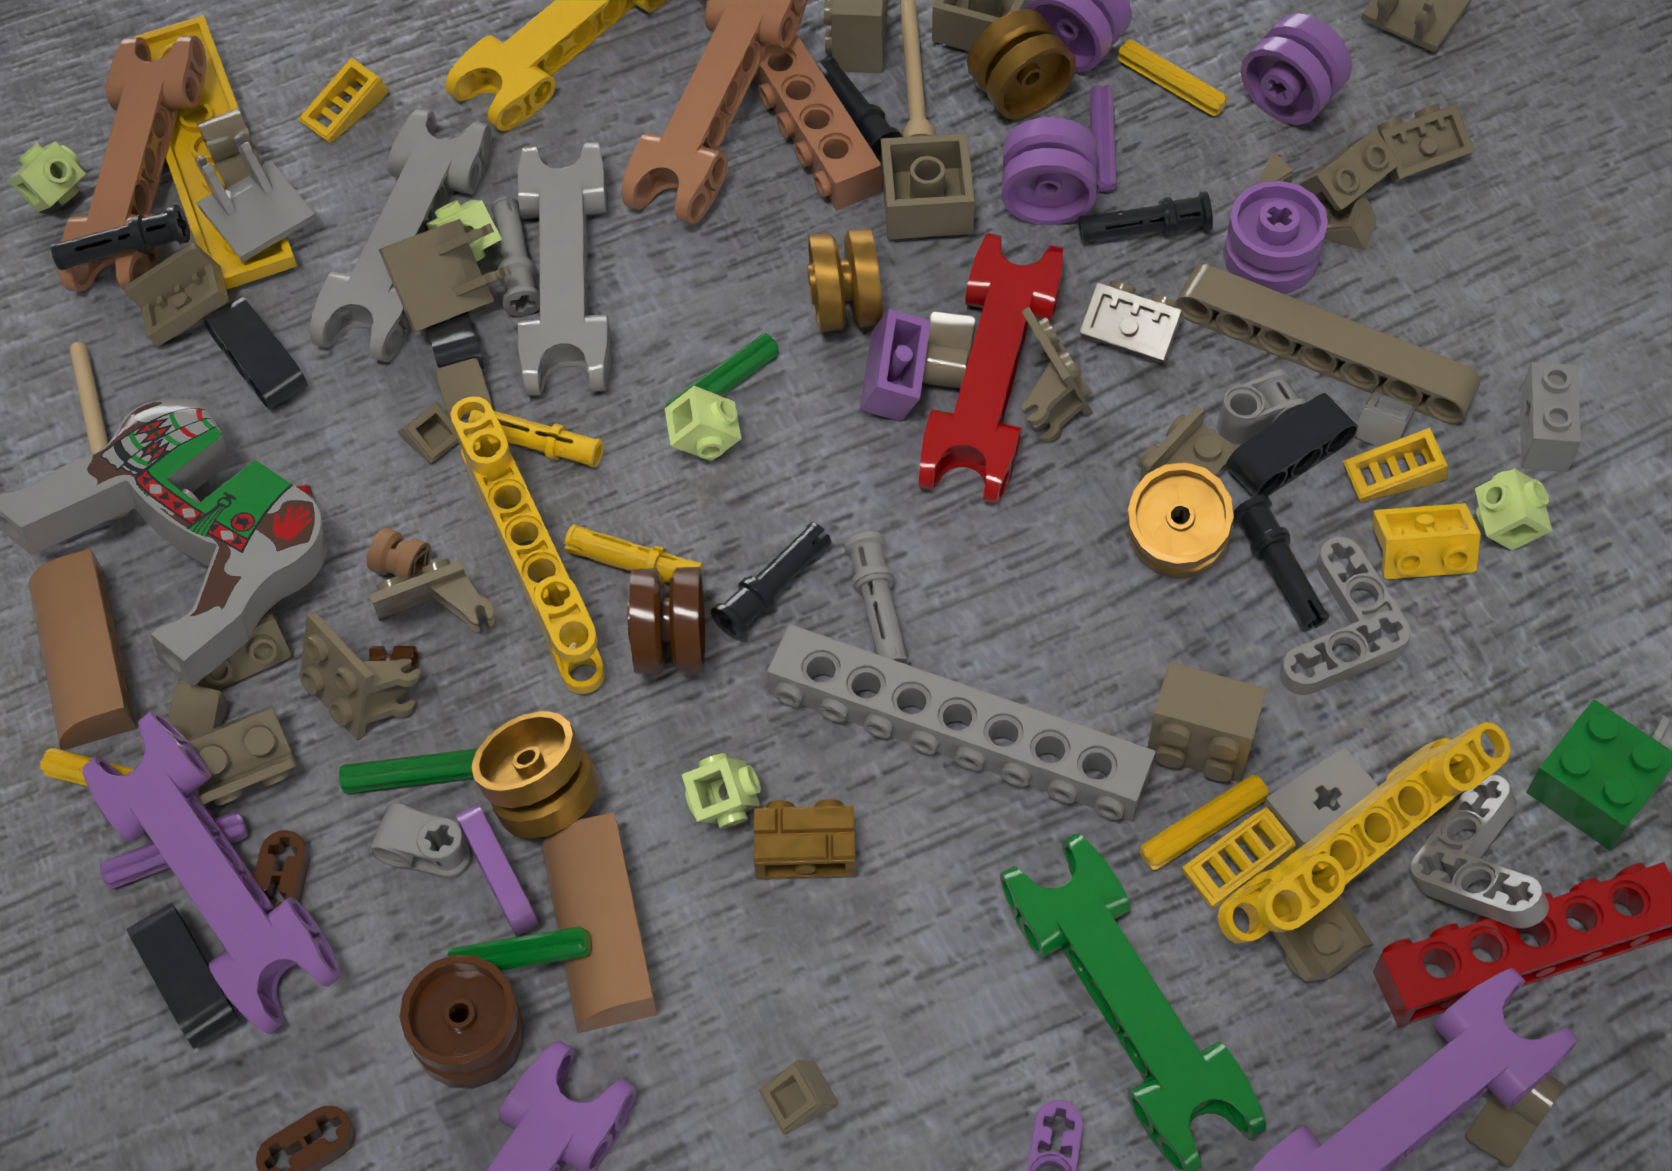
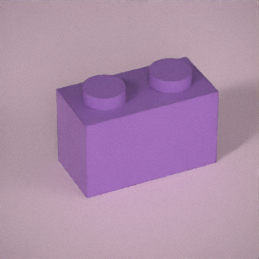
(895, 365)

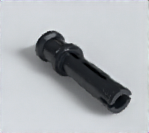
(866, 116)
(1171, 217)
(139, 234)
(1272, 545)
(757, 593)

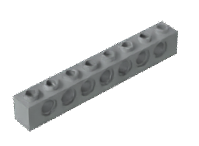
(943, 701)

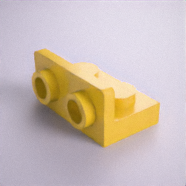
(1427, 540)

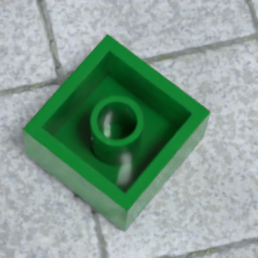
(1601, 774)

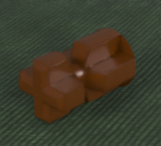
(379, 653)

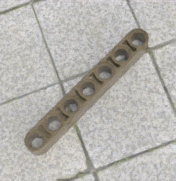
(1328, 343)

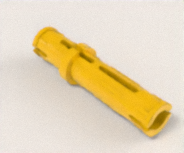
(552, 441)
(623, 553)

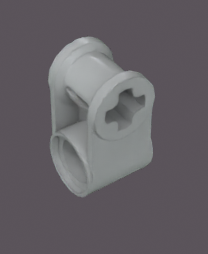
(1260, 406)
(421, 842)

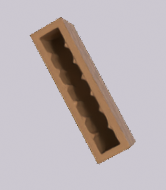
(80, 650)
(594, 892)

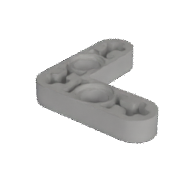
(1363, 627)
(1464, 862)

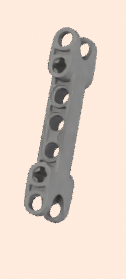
(427, 177)
(564, 330)

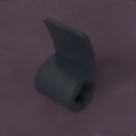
(454, 341)

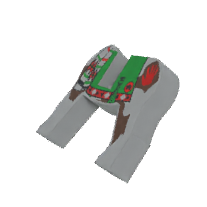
(251, 532)

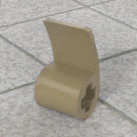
(218, 138)
(948, 349)
(1507, 1131)

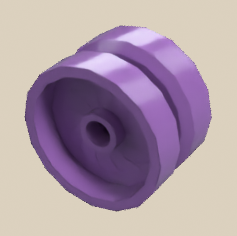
(1086, 26)
(1296, 69)
(1049, 171)
(1275, 235)

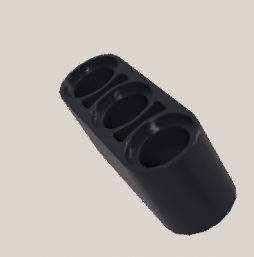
(255, 352)
(1291, 446)
(182, 975)

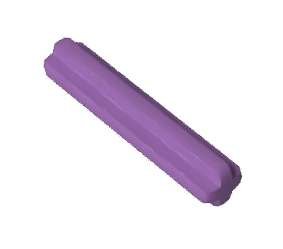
(1103, 131)
(148, 859)

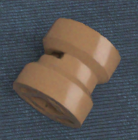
(396, 555)

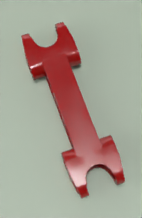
(976, 431)

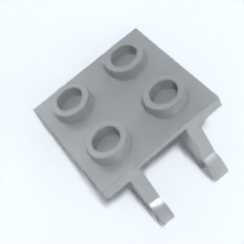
(254, 209)

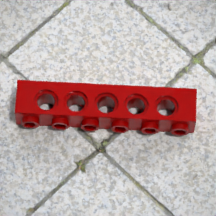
(1417, 995)

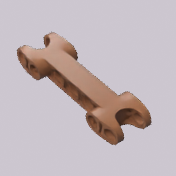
(147, 108)
(688, 149)

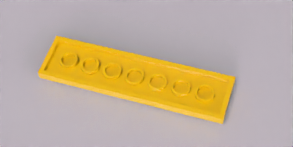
(188, 144)

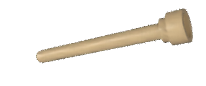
(917, 123)
(89, 400)

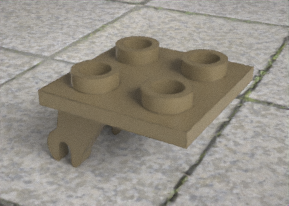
(1416, 20)
(439, 274)
(1060, 388)
(439, 582)
(351, 685)

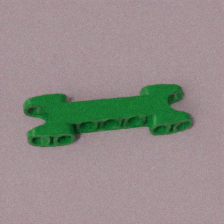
(1176, 1074)

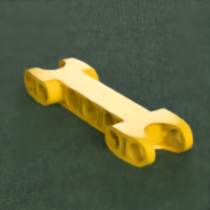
(525, 64)
(555, 599)
(1410, 795)

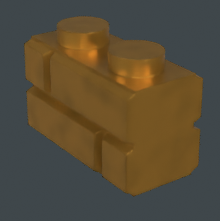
(804, 840)

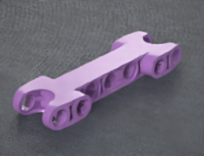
(255, 934)
(1478, 1058)
(554, 1129)

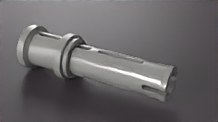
(520, 294)
(874, 582)

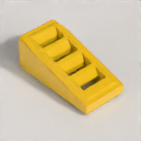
(343, 83)
(1407, 447)
(1260, 823)

